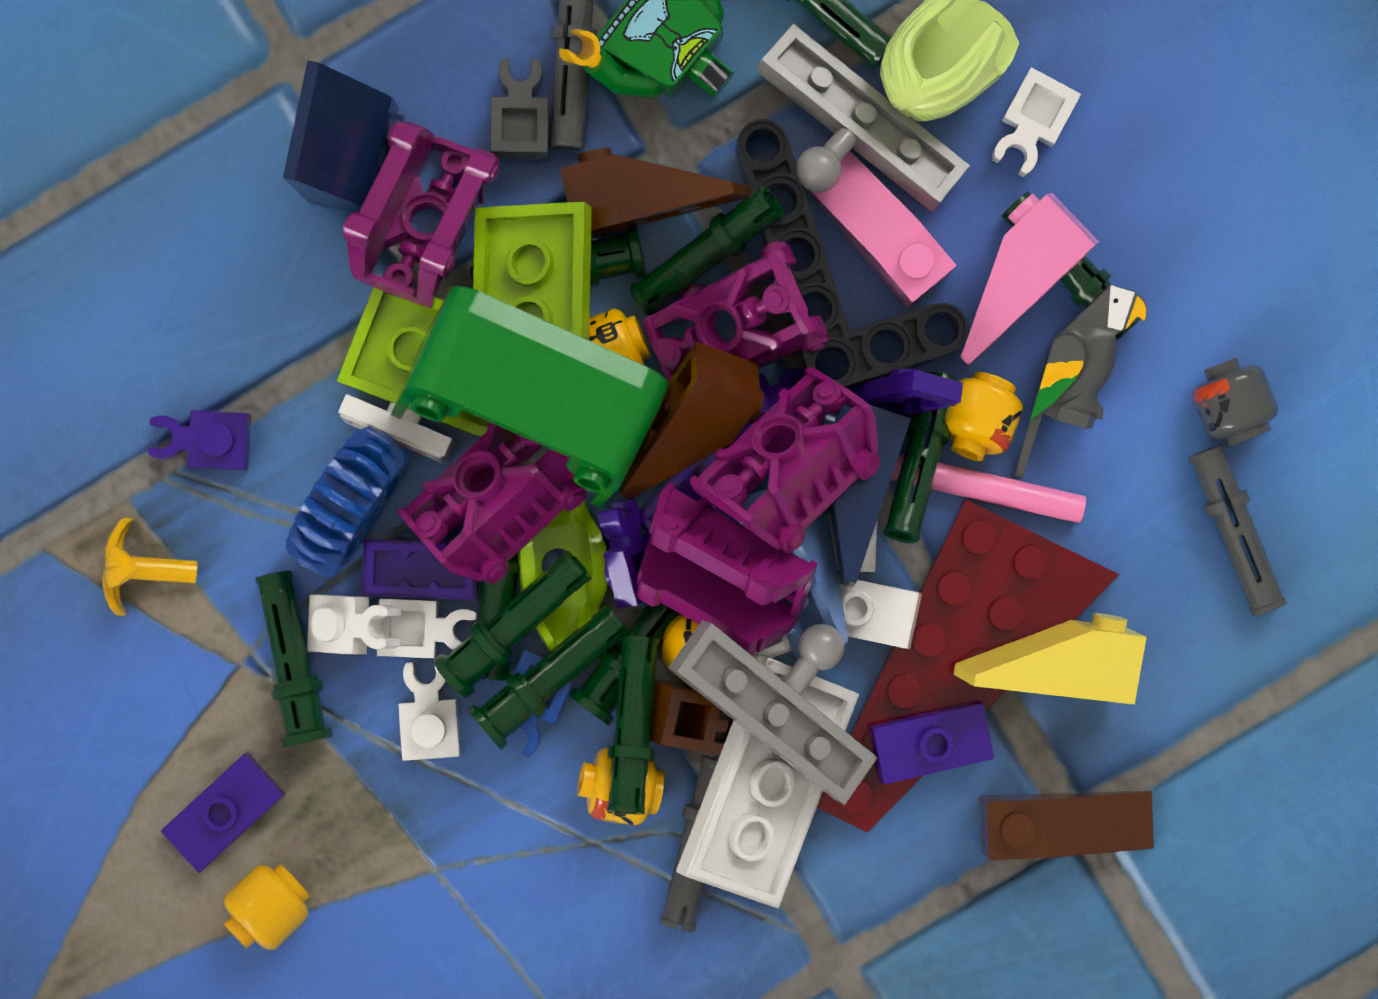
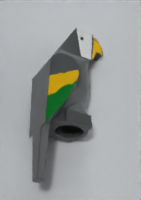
(1082, 363)

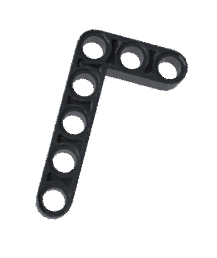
(818, 280)

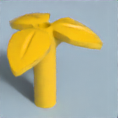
(122, 567)

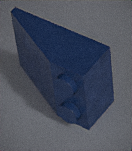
(338, 138)

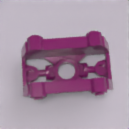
(398, 197)
(703, 303)
(803, 458)
(497, 498)
(721, 573)

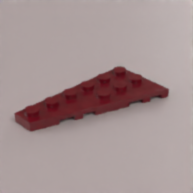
(980, 593)

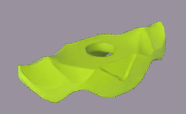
(580, 535)

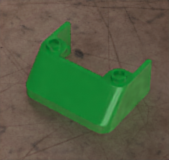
(535, 384)

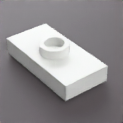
(404, 430)
(880, 613)

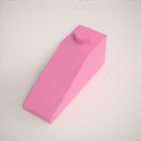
(884, 232)
(1029, 263)

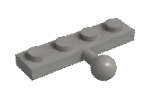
(860, 121)
(774, 707)

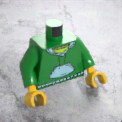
(656, 48)

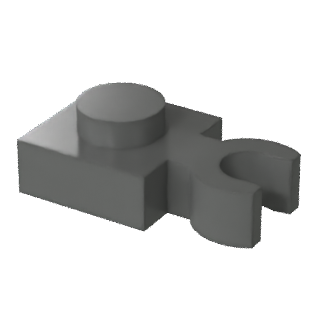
(519, 120)

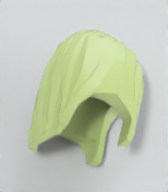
(946, 57)

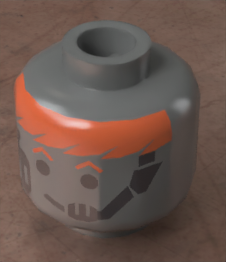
(1235, 402)

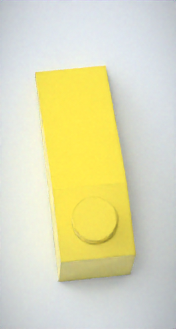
(1067, 660)

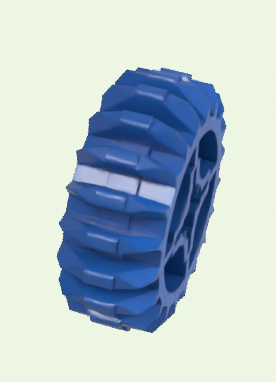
(347, 501)

